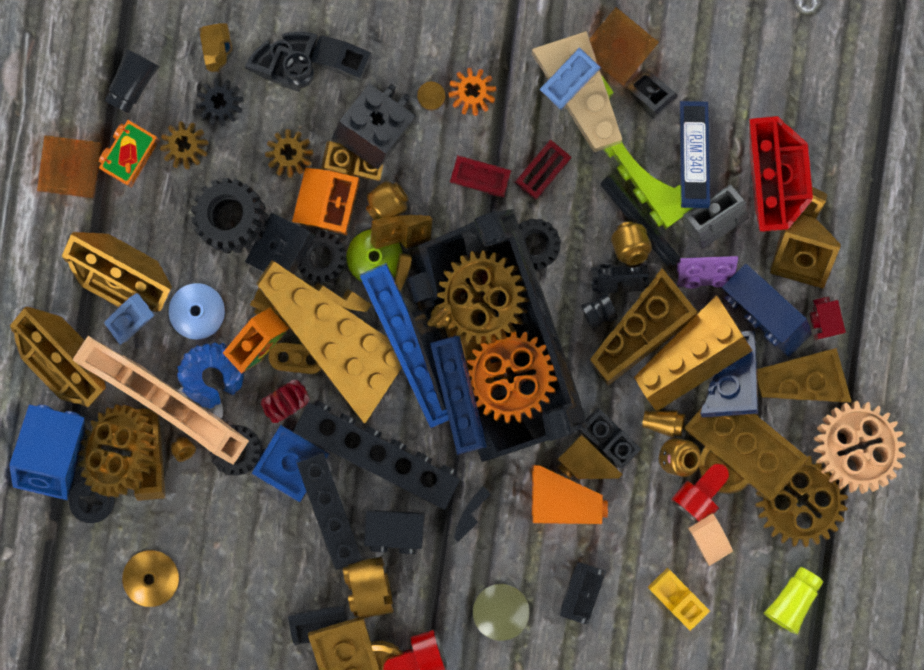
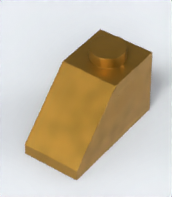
(586, 462)

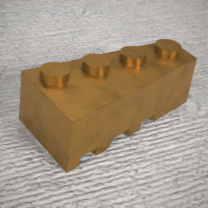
(693, 355)

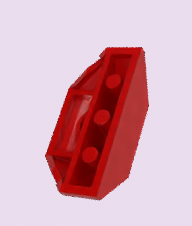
(778, 173)

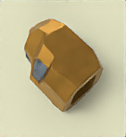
(215, 45)

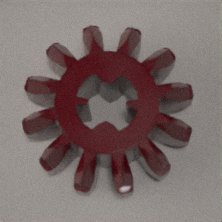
(285, 401)

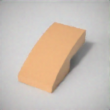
(711, 539)

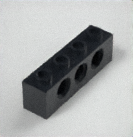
(328, 510)

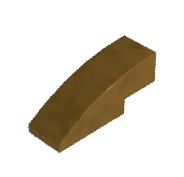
(153, 481)

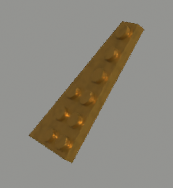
(344, 347)

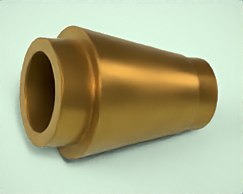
(664, 422)

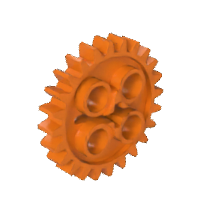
(515, 402)

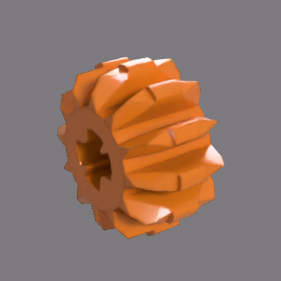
(471, 101)

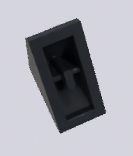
(651, 93)

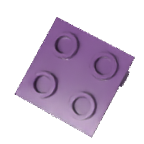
(705, 271)

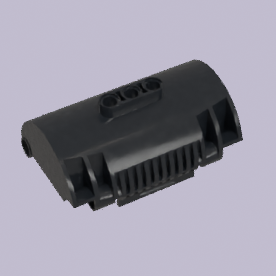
(498, 234)

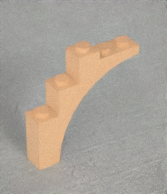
(162, 399)

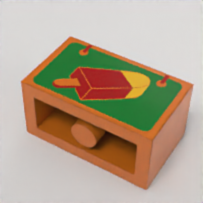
(128, 153)
(255, 340)

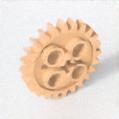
(868, 471)

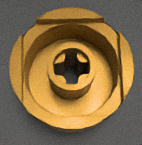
(369, 588)

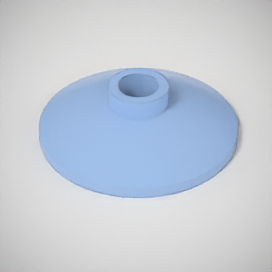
(207, 321)

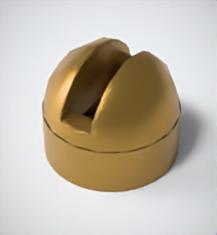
(182, 449)

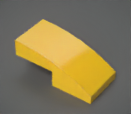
(678, 599)

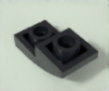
(610, 438)

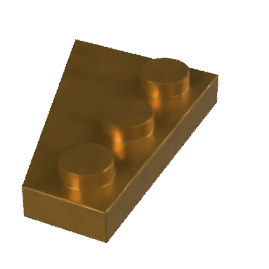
(805, 378)

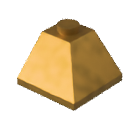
(805, 252)

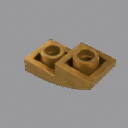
(342, 160)

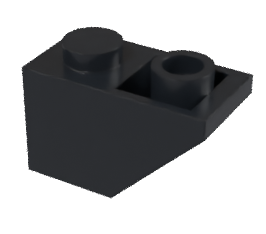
(341, 57)

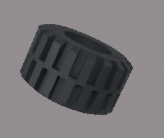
(210, 204)

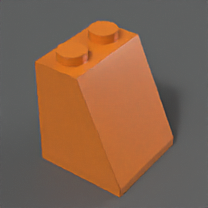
(563, 500)

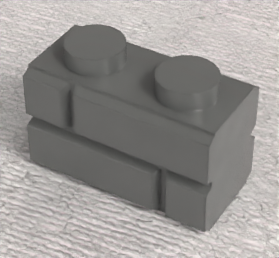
(723, 215)

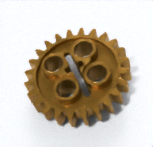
(500, 278)
(112, 472)
(785, 520)

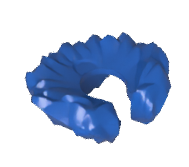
(196, 362)

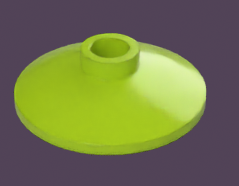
(359, 251)

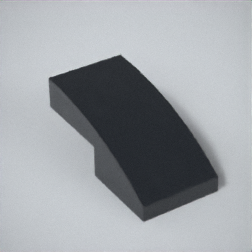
(467, 520)

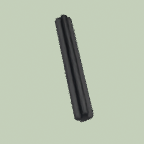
(637, 216)

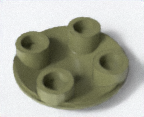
(501, 612)

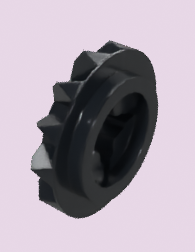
(80, 507)

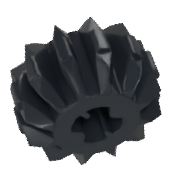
(211, 108)

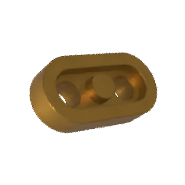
(296, 361)

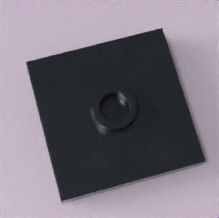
(282, 243)

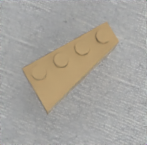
(591, 105)

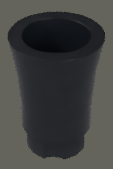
(130, 80)

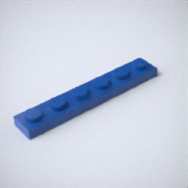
(400, 331)

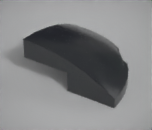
(269, 58)

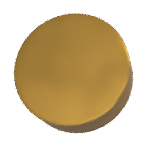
(431, 96)

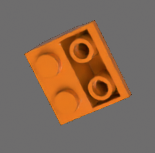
(326, 200)

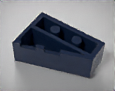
(767, 310)

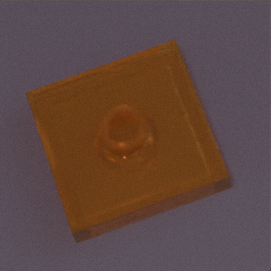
(621, 46)
(69, 167)

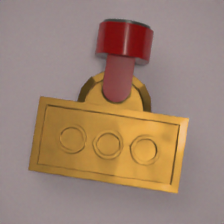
(736, 454)
(350, 648)

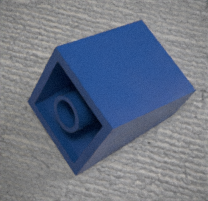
(47, 451)

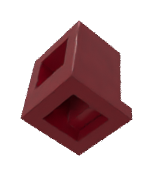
(826, 318)

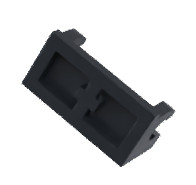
(582, 592)
(312, 620)

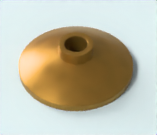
(164, 573)

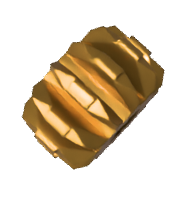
(296, 147)
(175, 150)

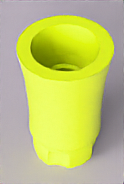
(795, 600)

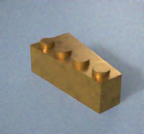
(646, 326)

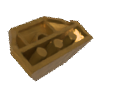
(116, 270)
(48, 349)

